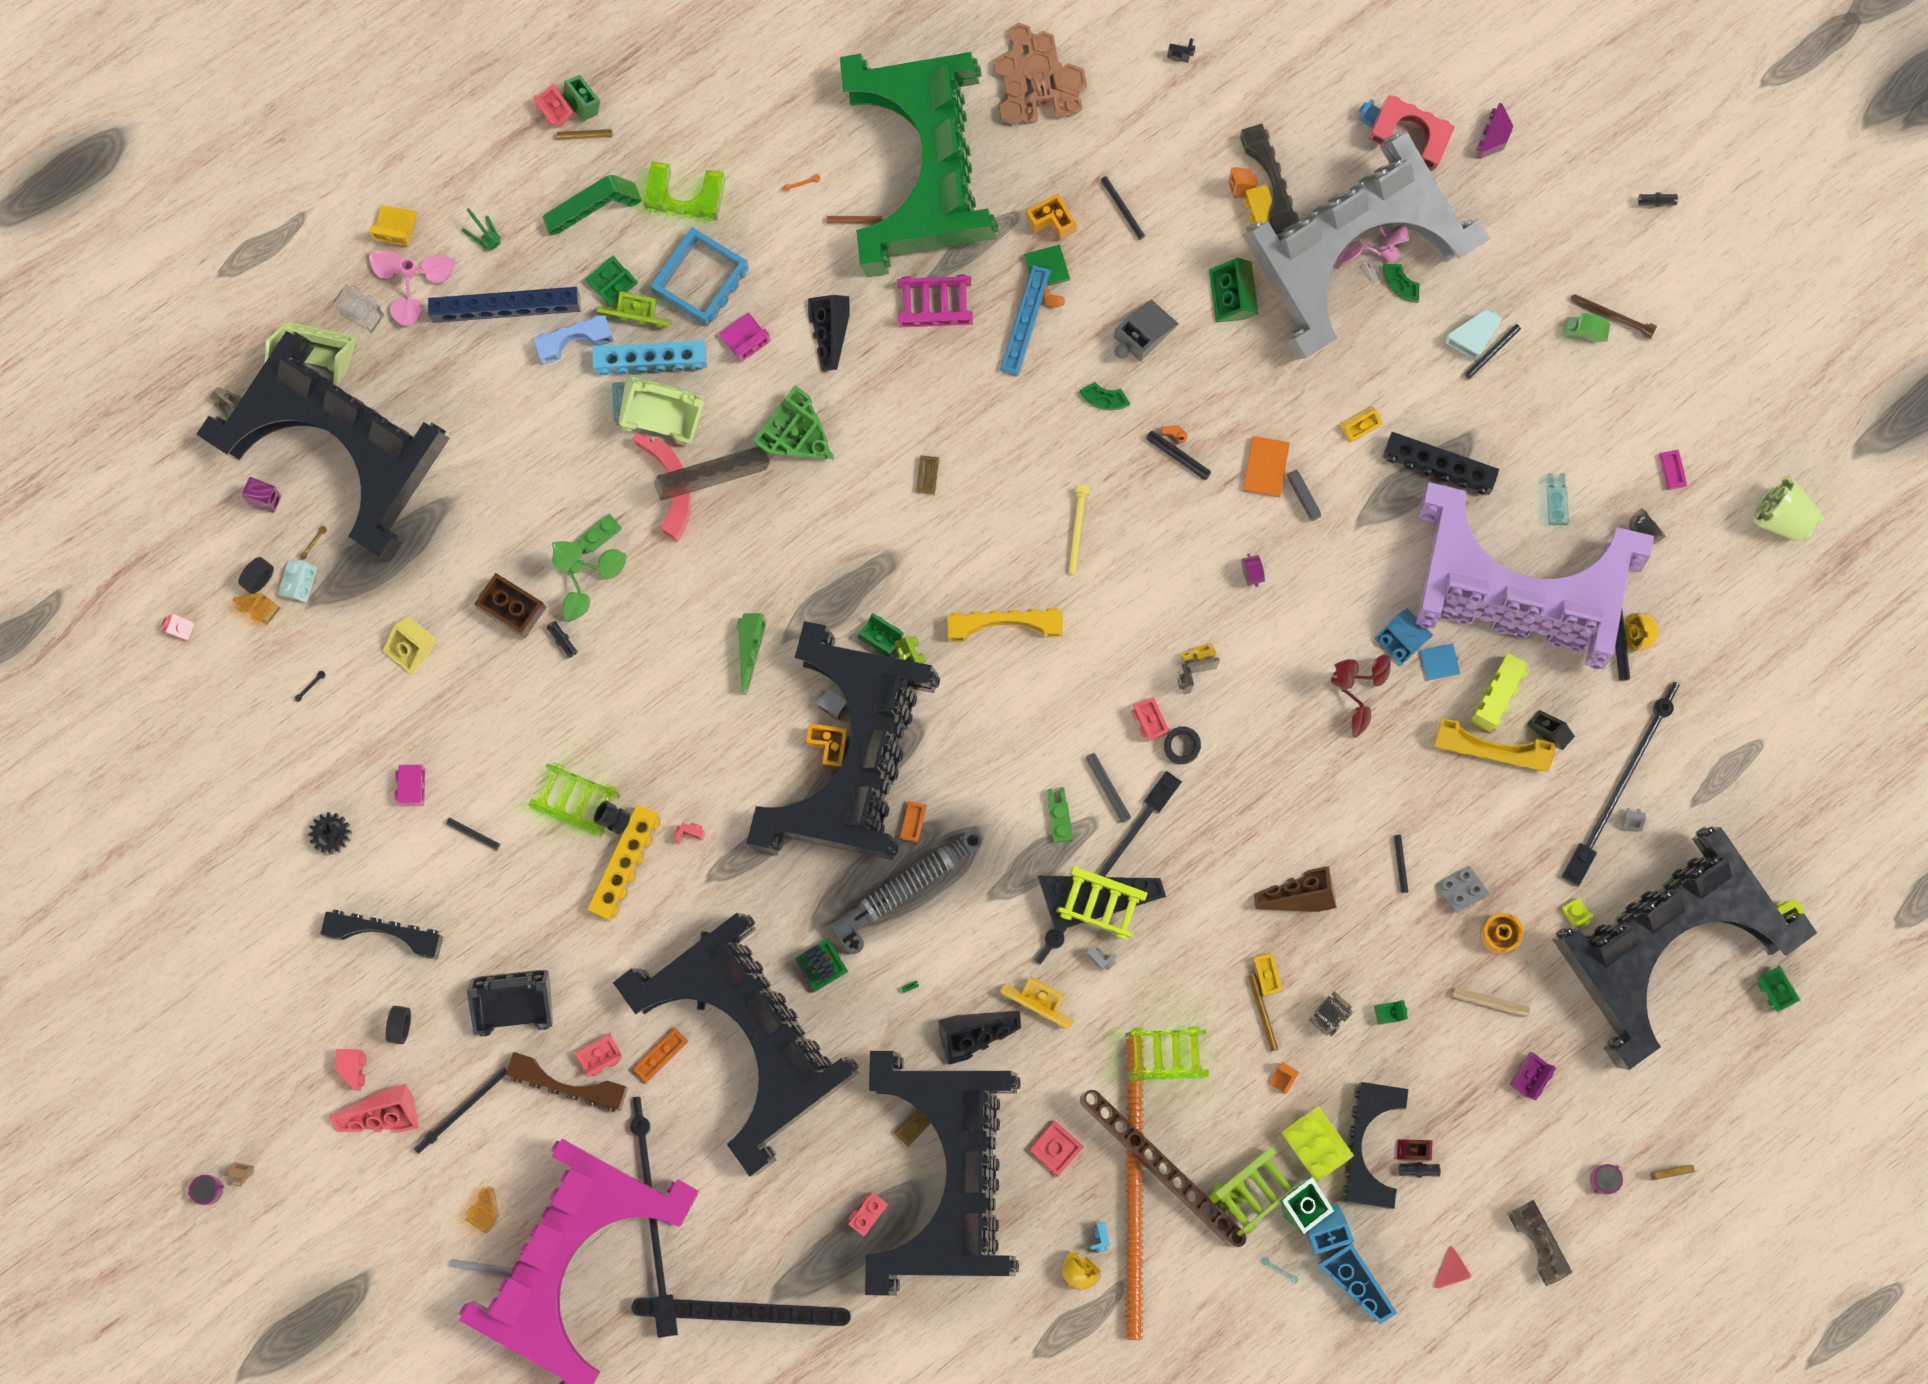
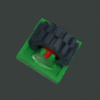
(821, 965)

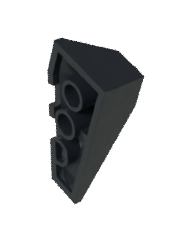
(830, 321)
(970, 1032)

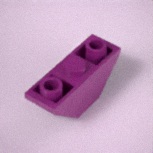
(1496, 133)

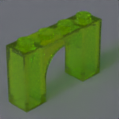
(703, 206)

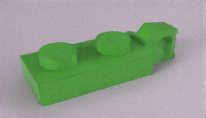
(599, 534)

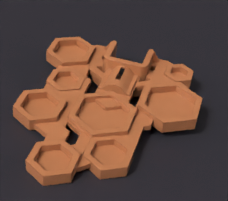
(1038, 67)

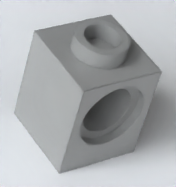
(832, 703)

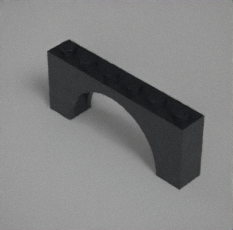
(1361, 1185)

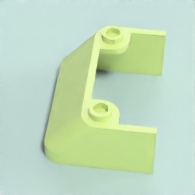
(329, 351)

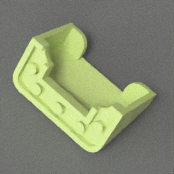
(660, 409)

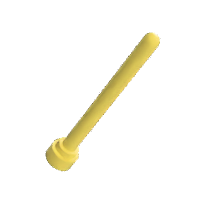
(1081, 492)

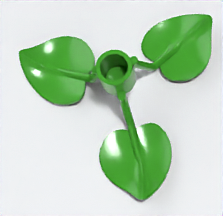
(566, 557)

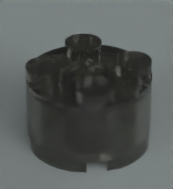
(1331, 1013)

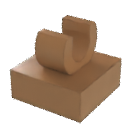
(240, 1173)

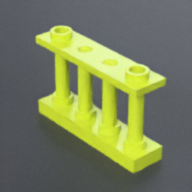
(1116, 889)

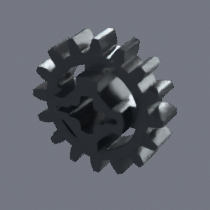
(329, 824)

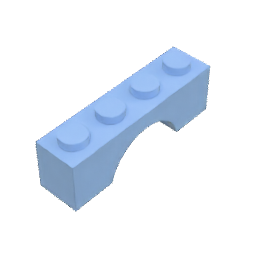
(551, 345)

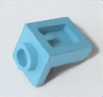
(1101, 1234)

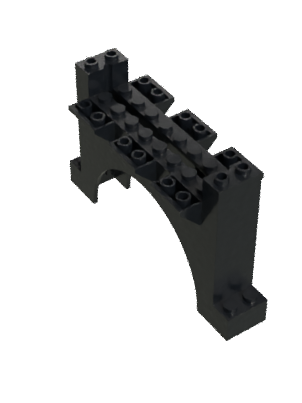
(385, 455)
(852, 805)
(1621, 956)
(790, 1067)
(963, 1229)

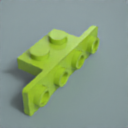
(635, 307)

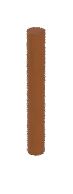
(854, 219)

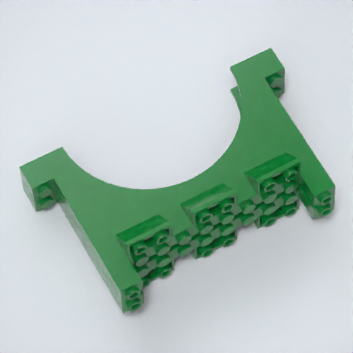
(941, 204)

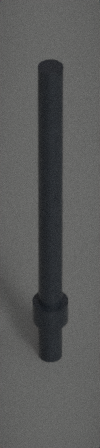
(431, 1136)

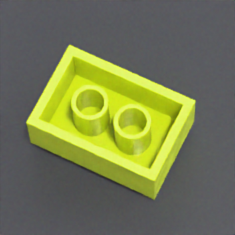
(1317, 1144)

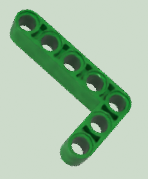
(590, 200)

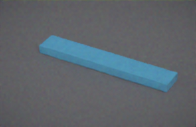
(1025, 320)

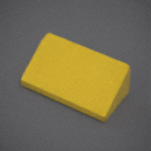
(1361, 423)

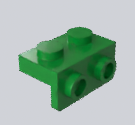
(880, 635)
(1778, 989)

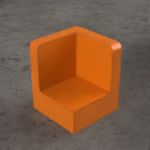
(1283, 1077)

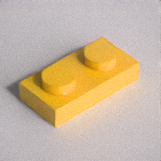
(1267, 974)

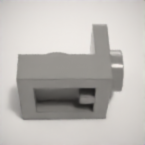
(1097, 957)

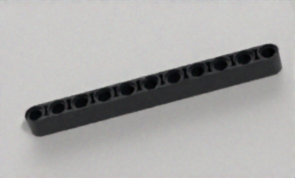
(751, 1316)

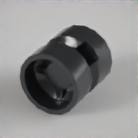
(609, 816)

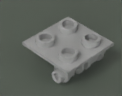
(1462, 889)

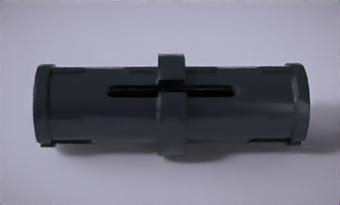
(1658, 199)
(562, 639)
(1419, 1170)

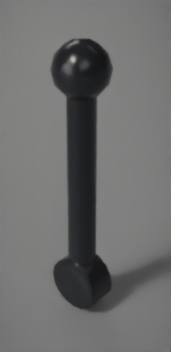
(321, 675)

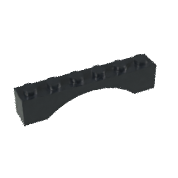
(341, 927)

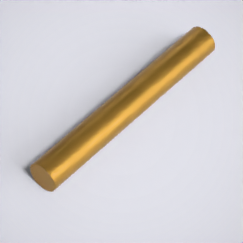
(585, 134)

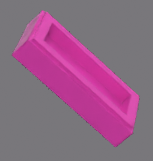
(1673, 469)

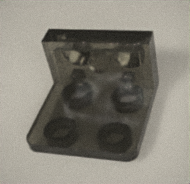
(1190, 667)

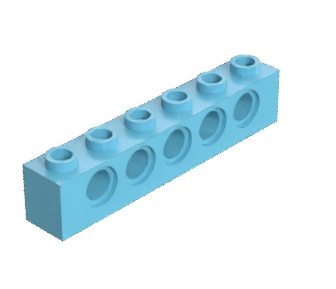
(603, 354)

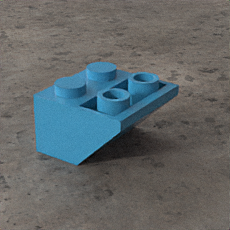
(1403, 637)
(1330, 1232)

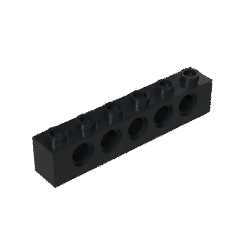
(1487, 473)

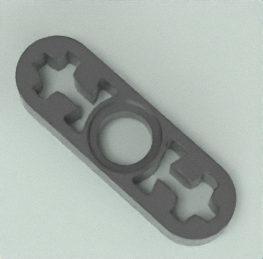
(1304, 495)

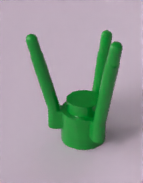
(490, 240)

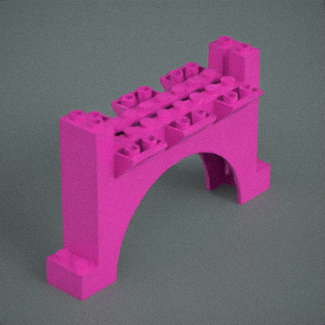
(528, 1308)

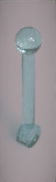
(1265, 1261)

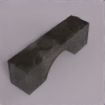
(1551, 1261)

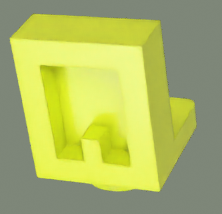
(1577, 913)

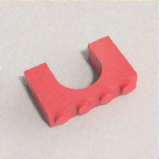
(1436, 131)

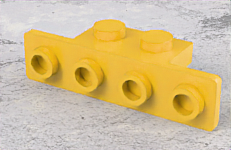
(1041, 999)

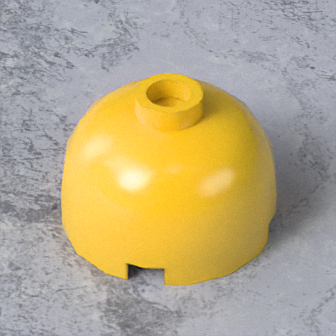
(1641, 631)
(1079, 1272)

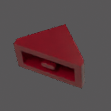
(1414, 1150)

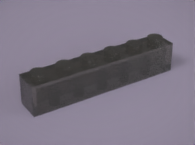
(711, 473)

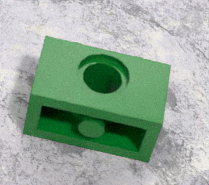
(581, 97)

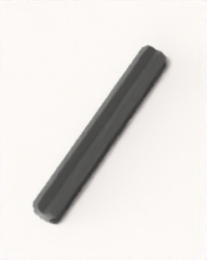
(1108, 787)

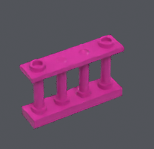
(926, 317)

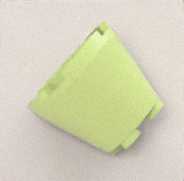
(1788, 511)

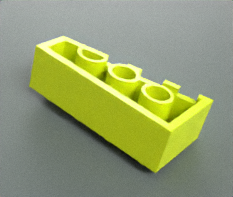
(1497, 696)

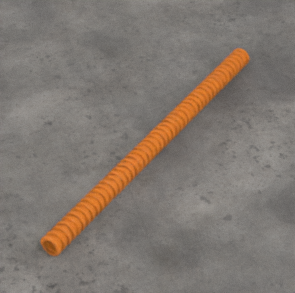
(1134, 1205)

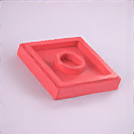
(1056, 1148)

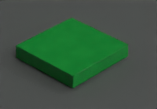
(1052, 259)

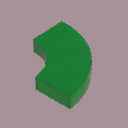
(1400, 283)
(1104, 398)

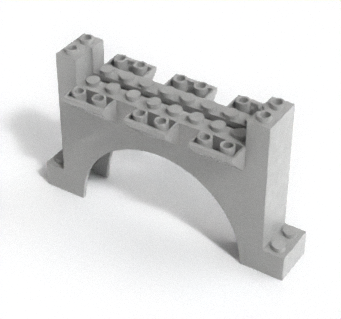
(1304, 255)

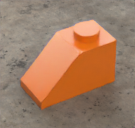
(1241, 180)

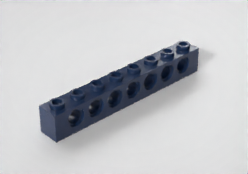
(504, 304)

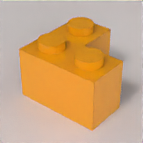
(1053, 213)
(832, 740)

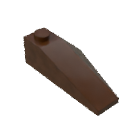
(1308, 893)

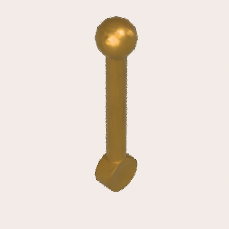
(322, 530)

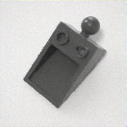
(1143, 331)

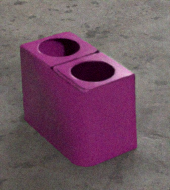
(261, 494)

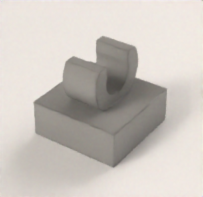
(1633, 820)

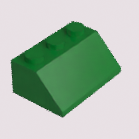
(1233, 290)

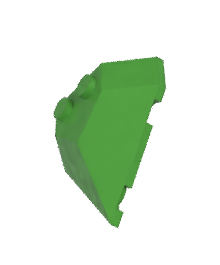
(794, 429)

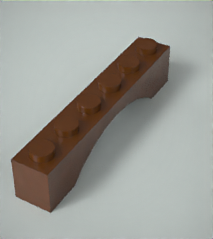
(605, 1093)

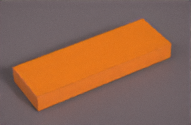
(660, 1055)

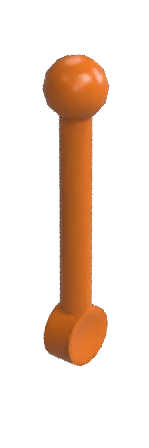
(816, 178)

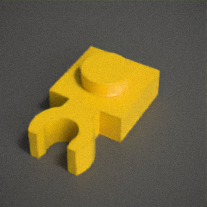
(1199, 652)

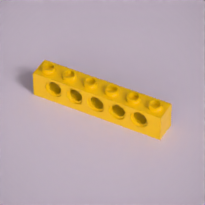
(640, 816)

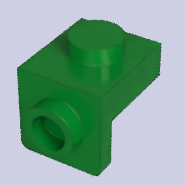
(1391, 1012)

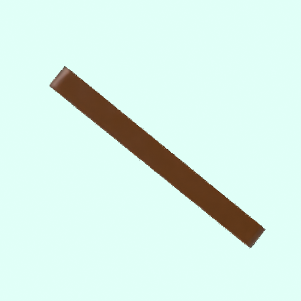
(1153, 1166)

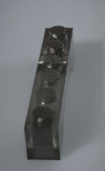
(1258, 147)

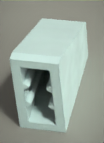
(1475, 334)

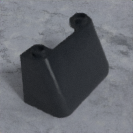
(510, 1001)

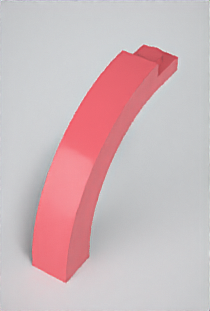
(680, 506)

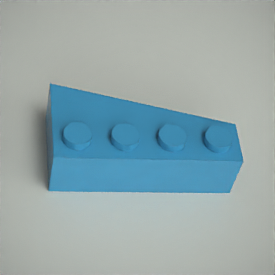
(1355, 1278)

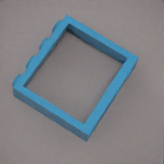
(676, 260)

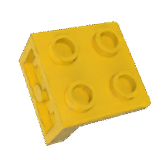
(394, 225)

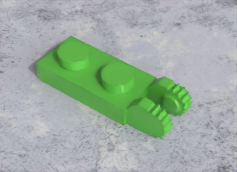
(1060, 817)

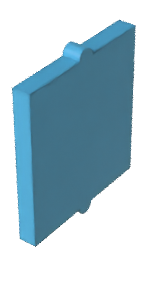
(1440, 662)

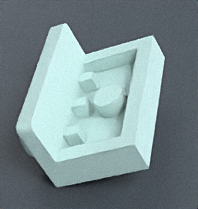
(297, 580)

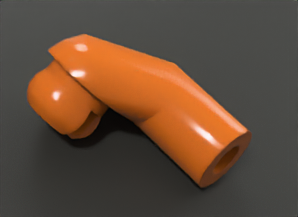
(1053, 300)
(1176, 432)

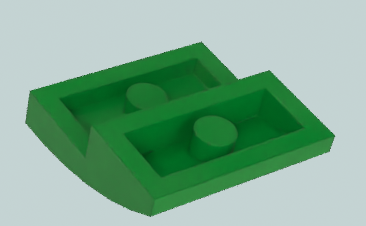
(611, 280)

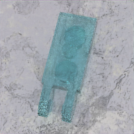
(1557, 501)

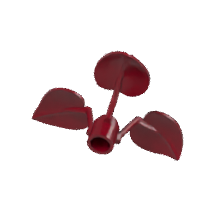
(1344, 678)

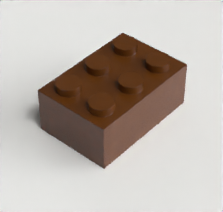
(510, 605)

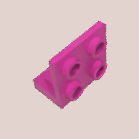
(745, 337)

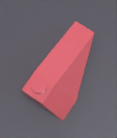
(386, 1110)

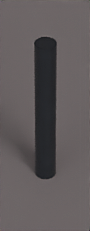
(472, 833)
(1401, 864)

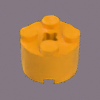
(1501, 922)

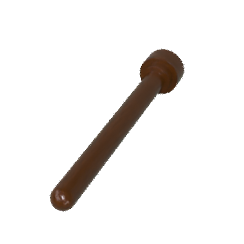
(1647, 329)

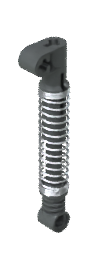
(901, 889)

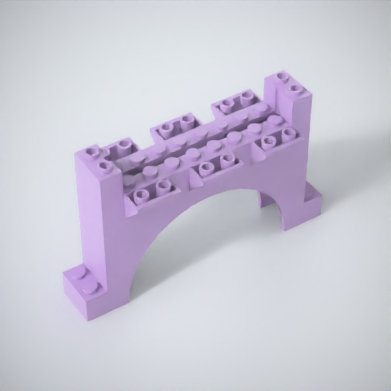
(1571, 610)

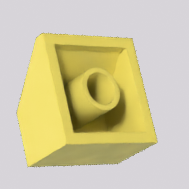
(409, 644)

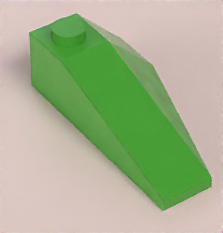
(750, 633)

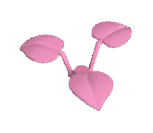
(1387, 248)
(388, 263)

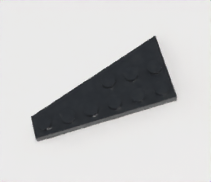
(1057, 890)

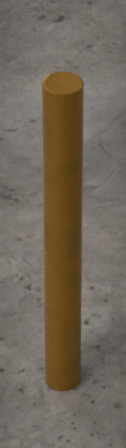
(1262, 1012)

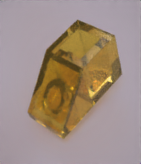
(258, 606)
(485, 1211)

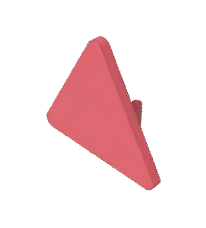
(1452, 1270)

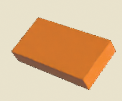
(912, 822)

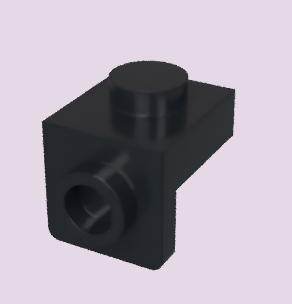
(1180, 53)

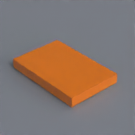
(1266, 466)

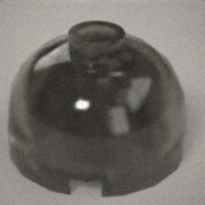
(1642, 523)

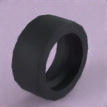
(256, 575)
(1182, 759)
(398, 1024)

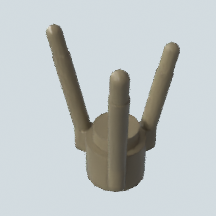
(223, 397)

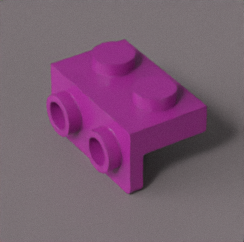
(1532, 1076)

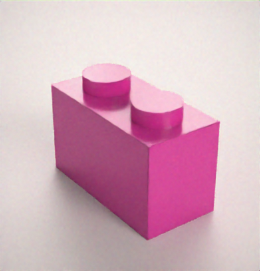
(410, 785)

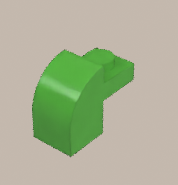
(1589, 326)

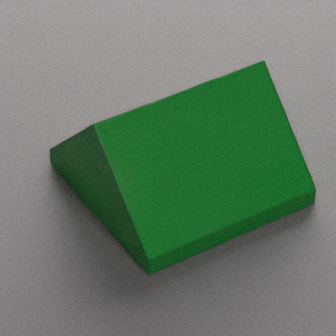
(1305, 1206)

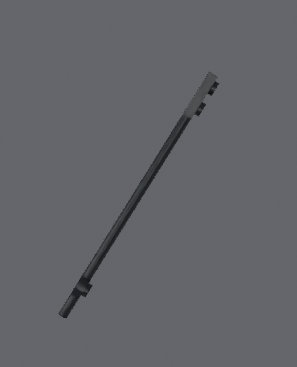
(1156, 801)
(1584, 854)
(663, 1304)

